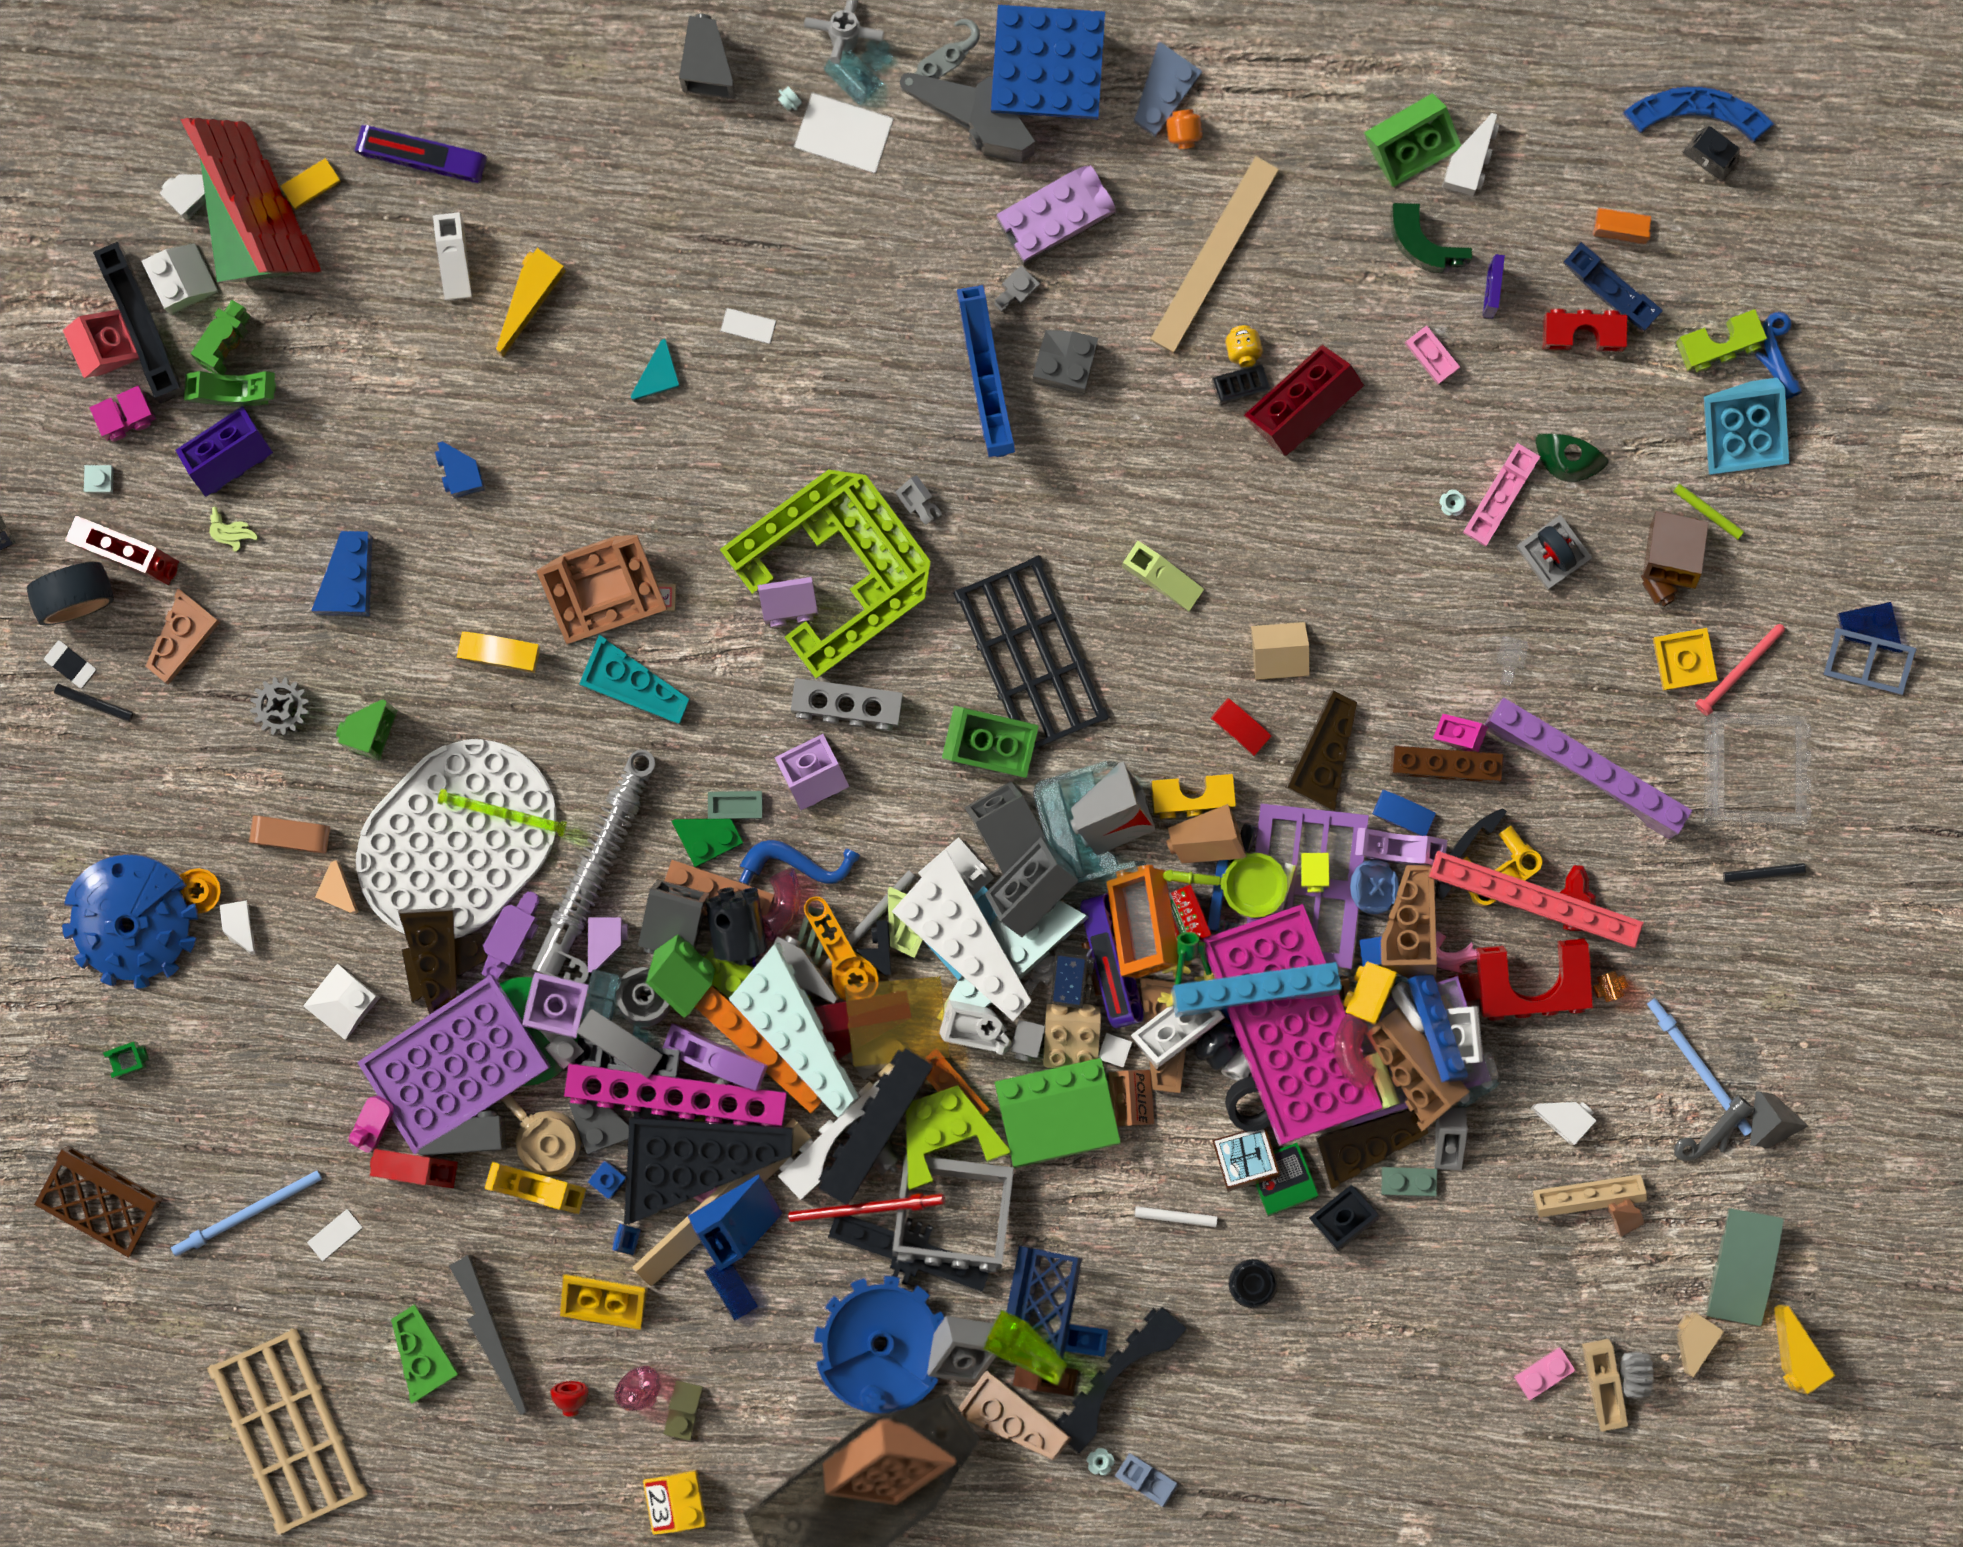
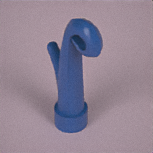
(1775, 361)

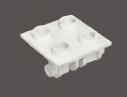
(971, 869)

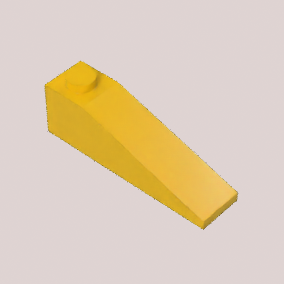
(534, 284)

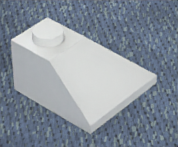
(341, 1001)

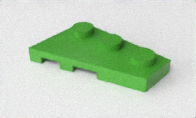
(421, 1354)

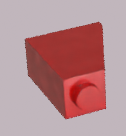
(413, 1168)

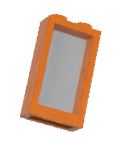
(1142, 922)

